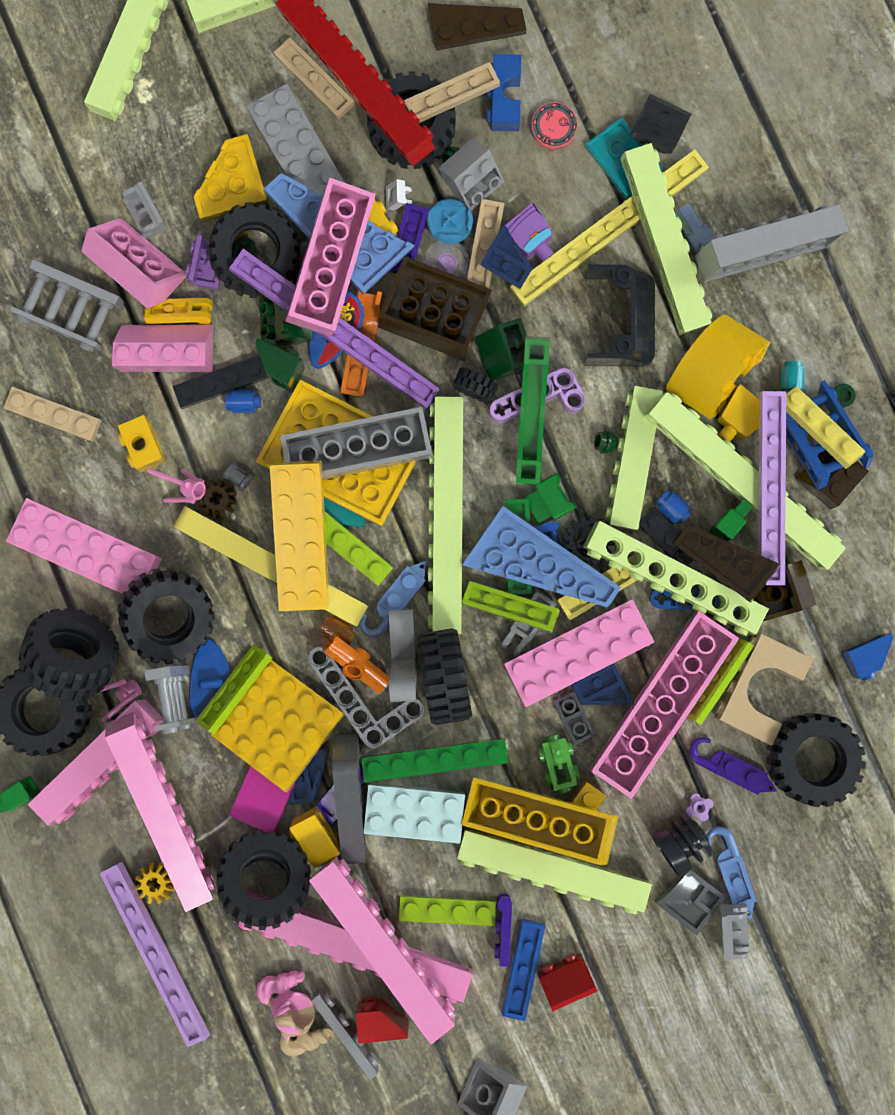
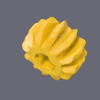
(147, 885)

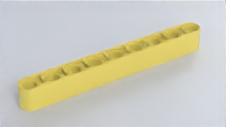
(258, 559)

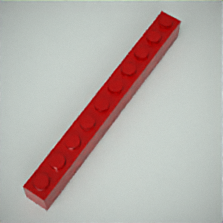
(358, 78)

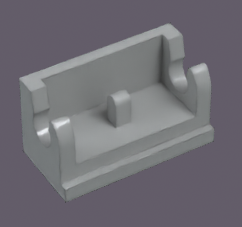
(143, 211)
(734, 931)

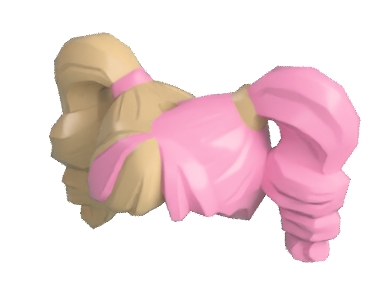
(292, 1013)

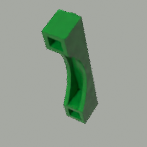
(532, 409)
(434, 760)

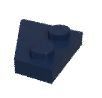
(507, 259)
(603, 688)
(309, 781)

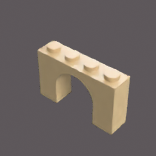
(736, 708)

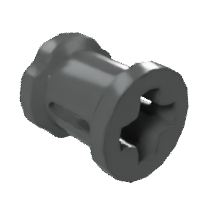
(238, 476)

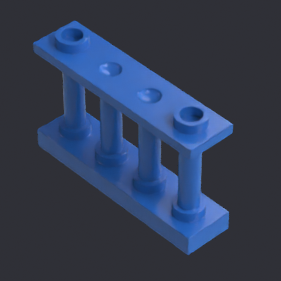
(808, 453)

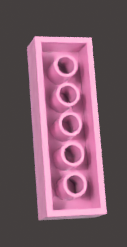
(330, 257)
(80, 547)
(578, 653)
(87, 771)

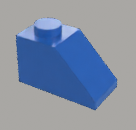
(868, 656)

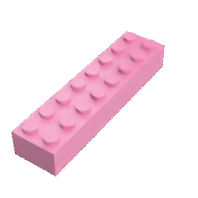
(663, 704)
(159, 810)
(383, 949)

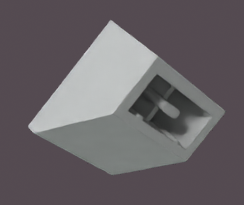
(471, 173)

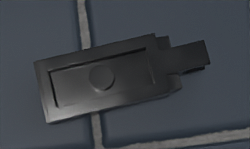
(663, 534)

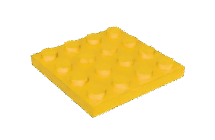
(278, 726)

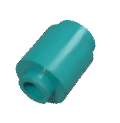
(792, 375)

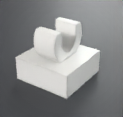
(396, 195)

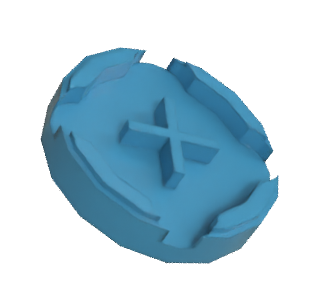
(449, 221)

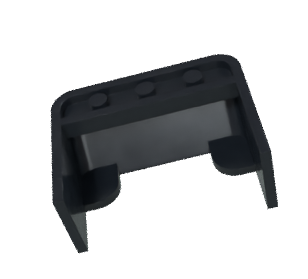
(639, 346)

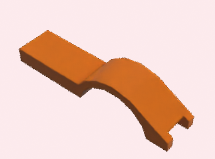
(355, 373)

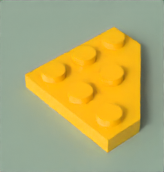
(230, 180)

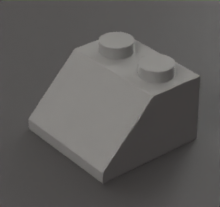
(491, 1091)

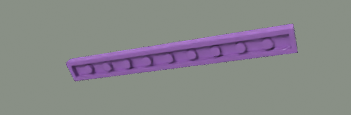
(345, 336)

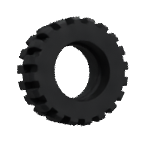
(442, 128)
(259, 219)
(182, 641)
(61, 675)
(444, 676)
(22, 735)
(846, 766)
(257, 848)

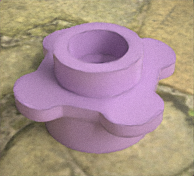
(696, 800)

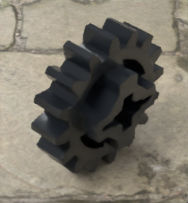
(584, 531)

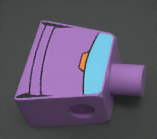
(531, 233)

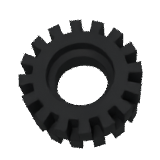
(475, 385)

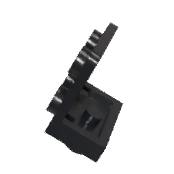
(660, 124)

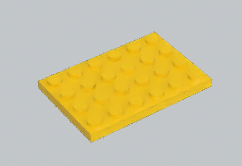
(363, 493)

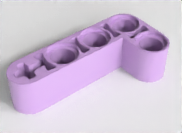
(554, 390)

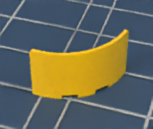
(714, 363)

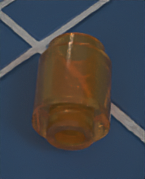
(340, 628)

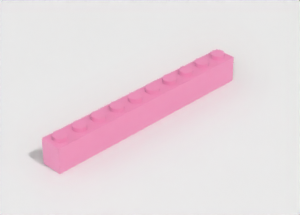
(331, 938)

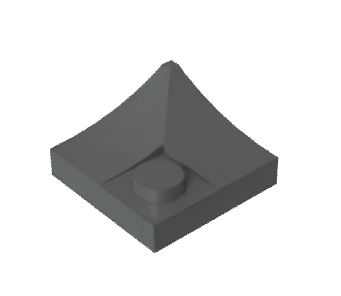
(691, 901)

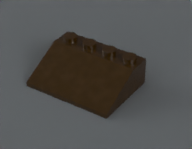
(434, 308)

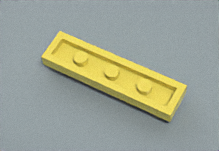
(822, 428)
(573, 607)

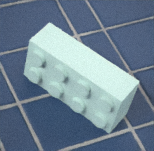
(414, 812)

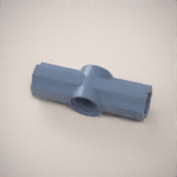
(693, 229)

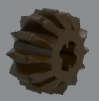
(225, 502)

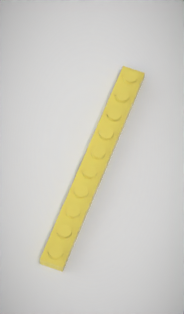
(602, 233)

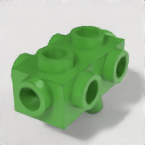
(556, 754)

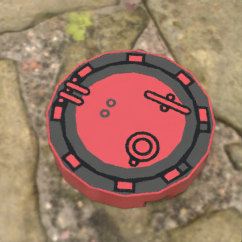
(554, 125)

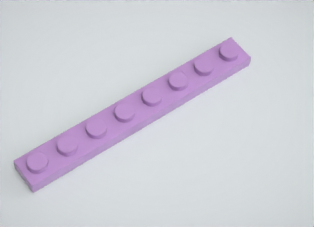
(772, 480)
(155, 954)

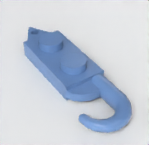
(396, 597)
(734, 871)

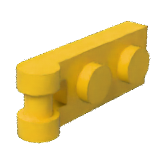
(180, 311)

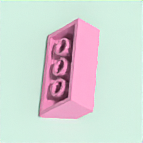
(132, 262)
(163, 348)

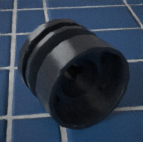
(682, 844)

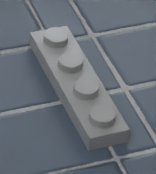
(340, 1025)

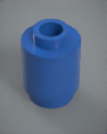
(243, 401)
(673, 507)

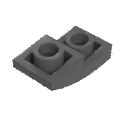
(574, 719)

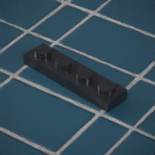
(220, 382)

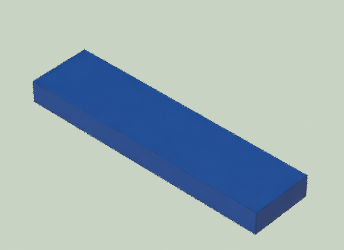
(523, 969)

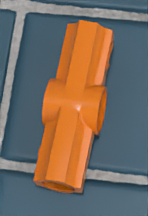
(356, 663)

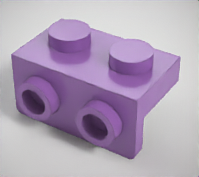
(200, 271)

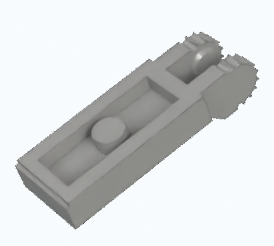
(525, 631)

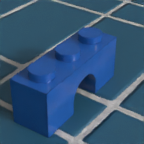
(505, 111)

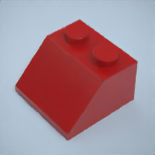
(566, 981)
(379, 1021)

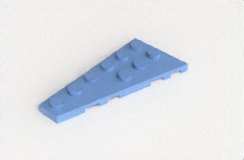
(378, 248)
(528, 556)

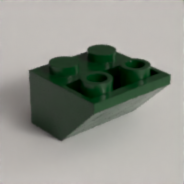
(277, 329)
(503, 349)
(281, 366)

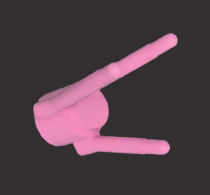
(191, 488)
(126, 693)

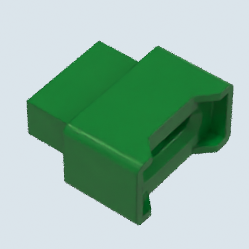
(550, 500)
(731, 521)
(18, 794)

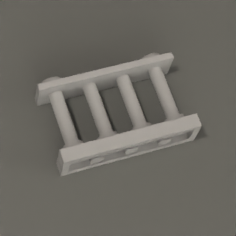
(85, 292)
(171, 697)

